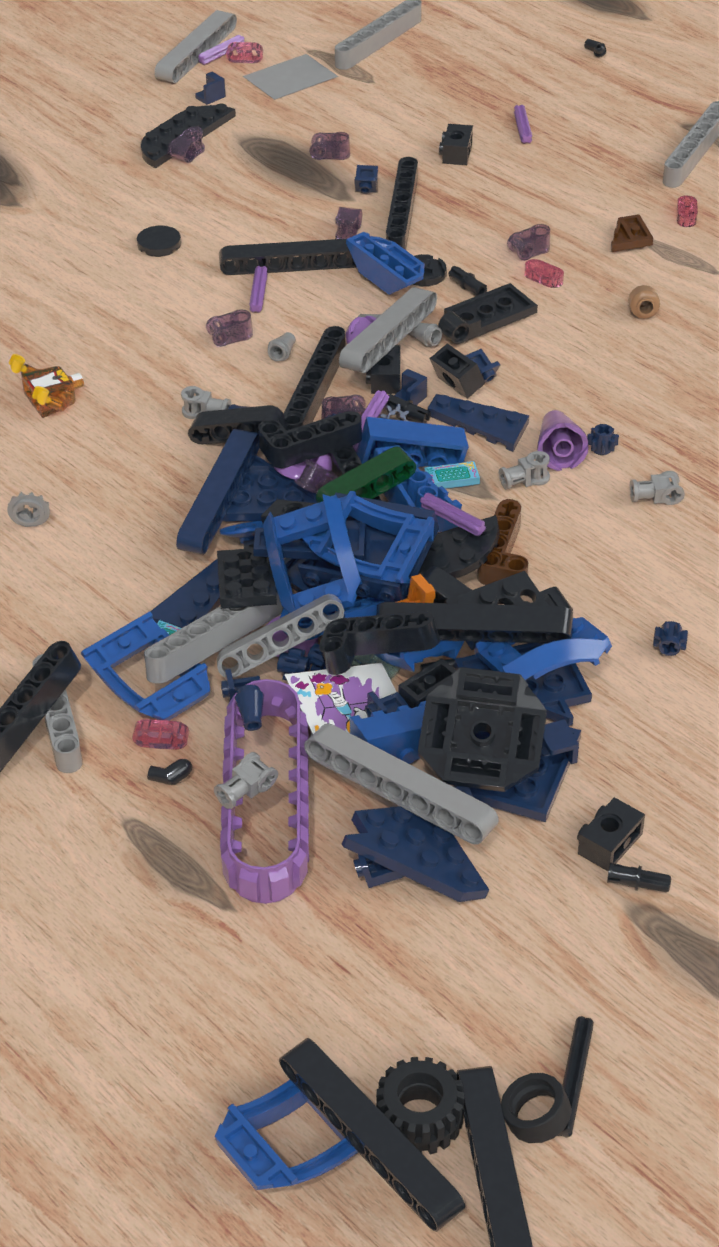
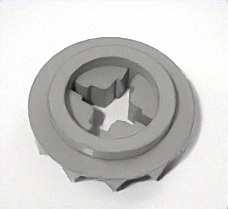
(25, 517)

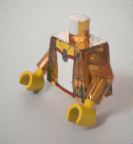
(46, 388)

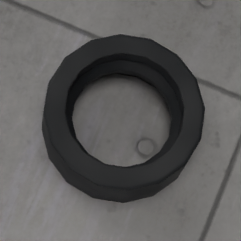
(549, 1124)

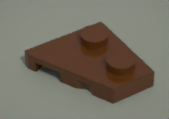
(630, 234)

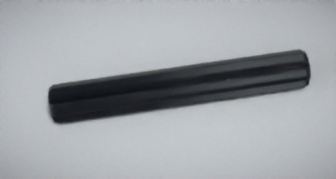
(576, 1067)

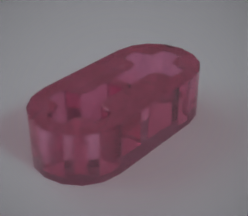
(244, 52)
(687, 211)
(544, 273)
(160, 734)

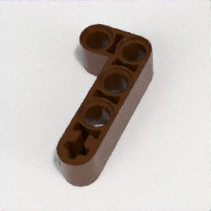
(500, 561)

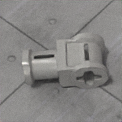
(201, 402)
(526, 471)
(658, 489)
(248, 779)

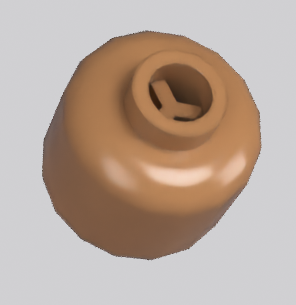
(644, 302)

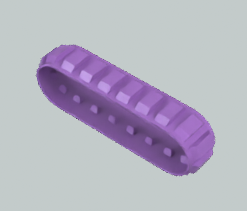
(280, 880)

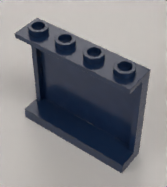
(375, 550)

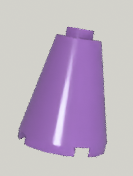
(562, 441)

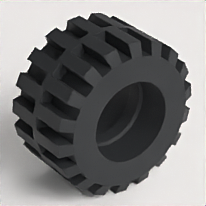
(424, 1082)

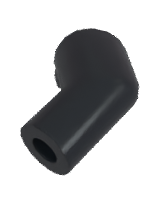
(597, 47)
(172, 774)

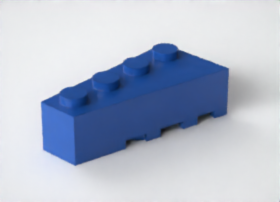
(424, 442)
(414, 488)
(392, 732)

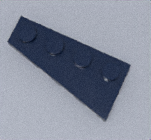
(489, 421)
(299, 550)
(192, 599)

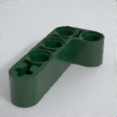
(372, 476)

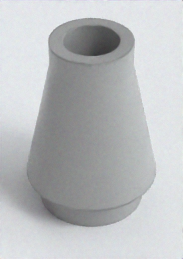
(427, 333)
(280, 348)

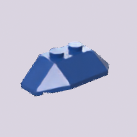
(384, 262)

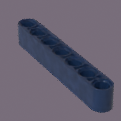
(218, 492)

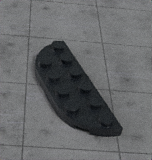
(157, 141)
(461, 551)

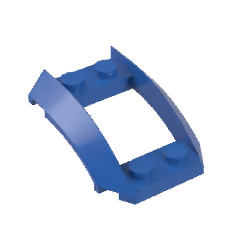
(301, 524)
(410, 539)
(367, 607)
(129, 641)
(584, 646)
(255, 1157)

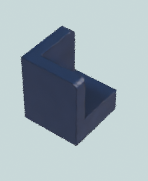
(212, 90)
(413, 387)
(560, 739)

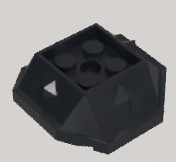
(482, 702)

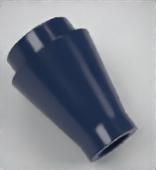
(250, 705)

